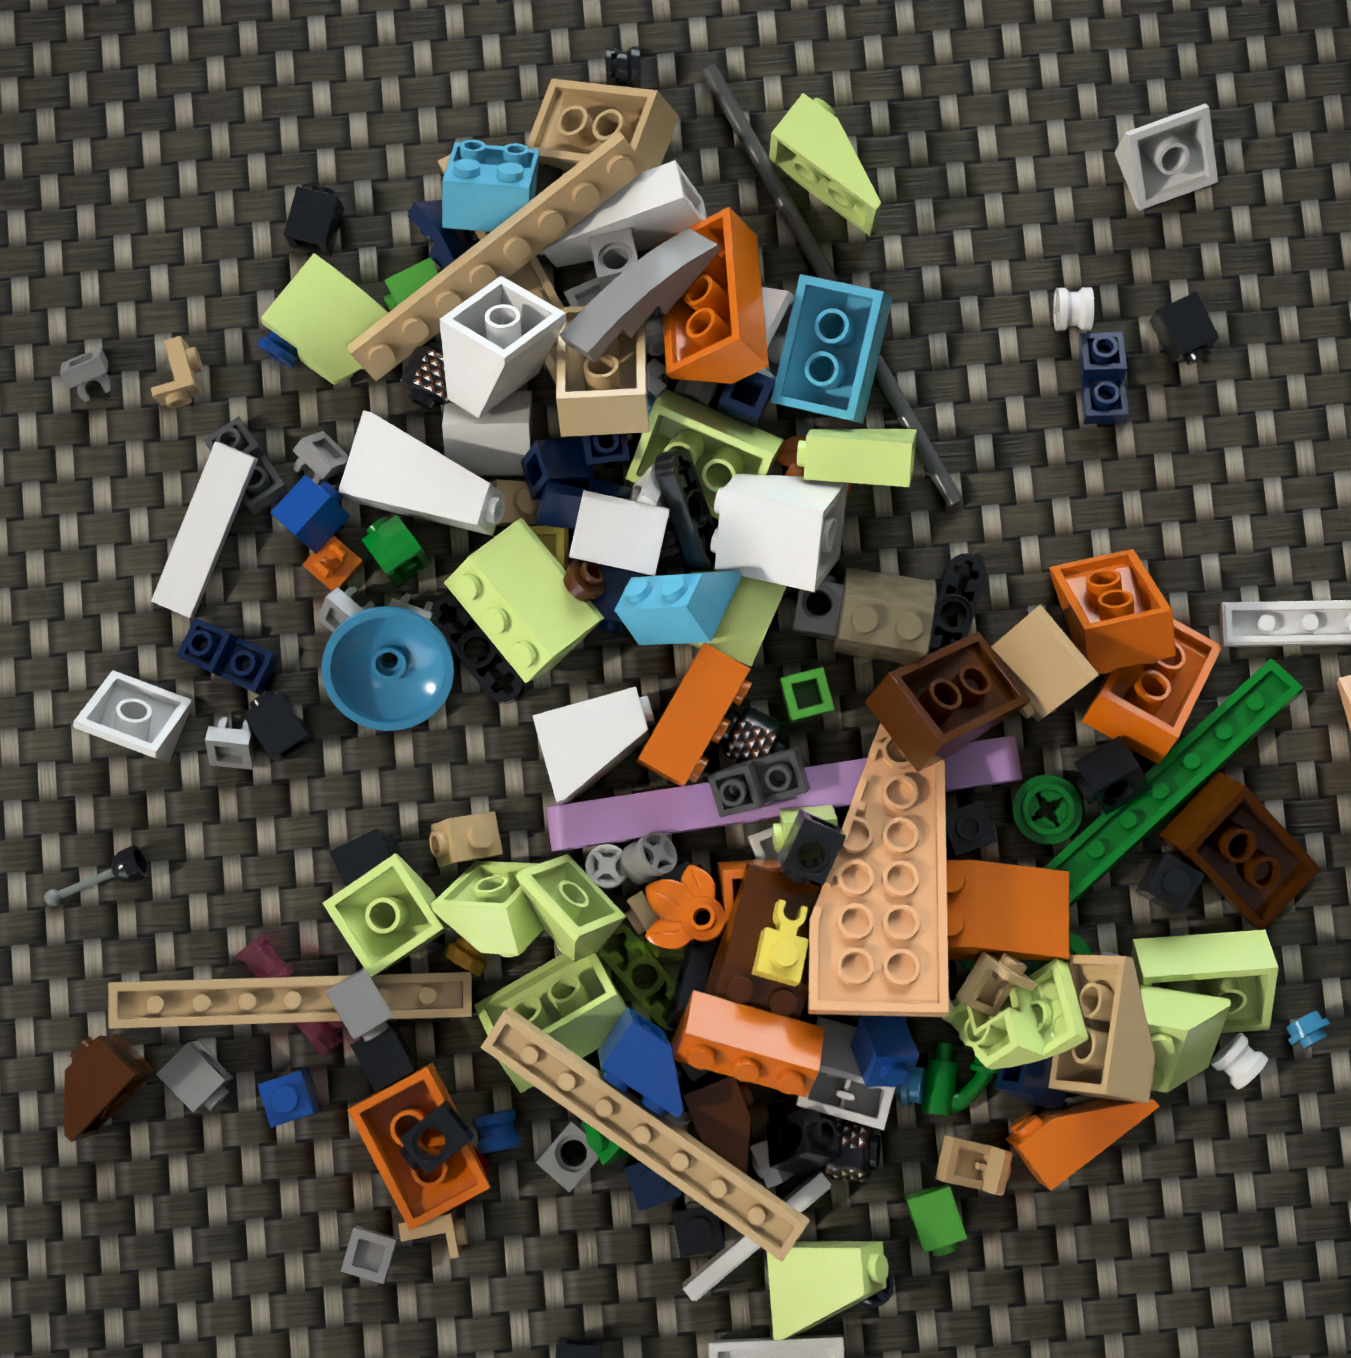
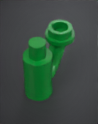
(940, 1083)

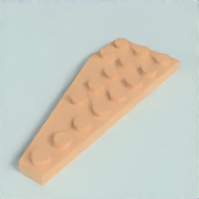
(884, 906)

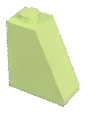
(859, 456)
(822, 1281)

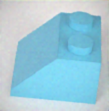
(676, 606)

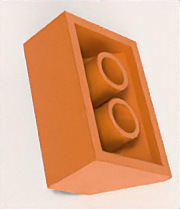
(695, 716)
(748, 1044)

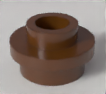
(584, 580)

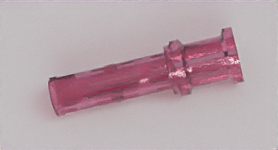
(267, 963)

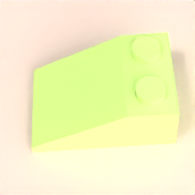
(820, 158)

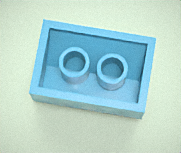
(831, 348)

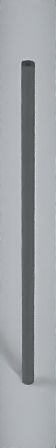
(823, 270)

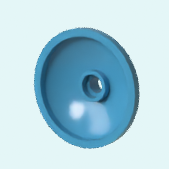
(385, 692)

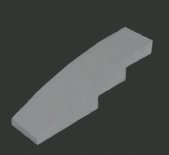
(632, 297)

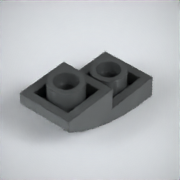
(265, 483)
(758, 782)

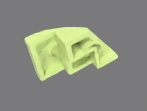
(321, 316)
(746, 619)
(1028, 1023)

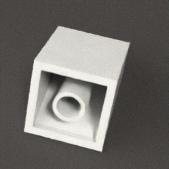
(496, 344)
(779, 528)
(591, 739)

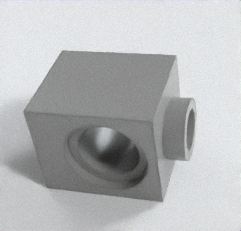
(613, 254)
(360, 1005)
(196, 1077)
(558, 1167)

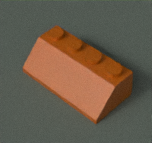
(719, 321)

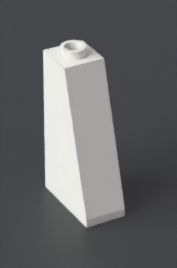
(652, 204)
(411, 479)

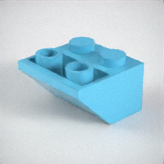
(487, 184)

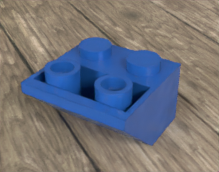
(642, 1058)

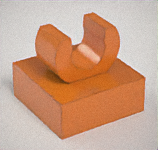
(333, 564)

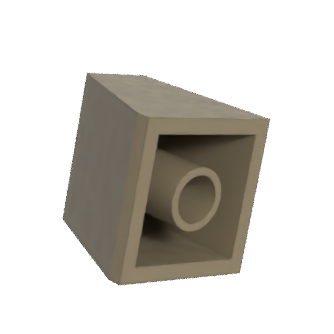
(884, 617)

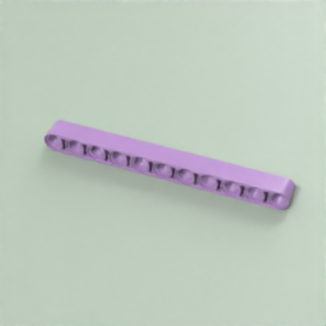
(695, 809)

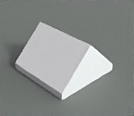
(1168, 157)
(494, 441)
(619, 533)
(135, 716)

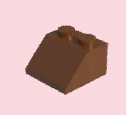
(100, 1082)

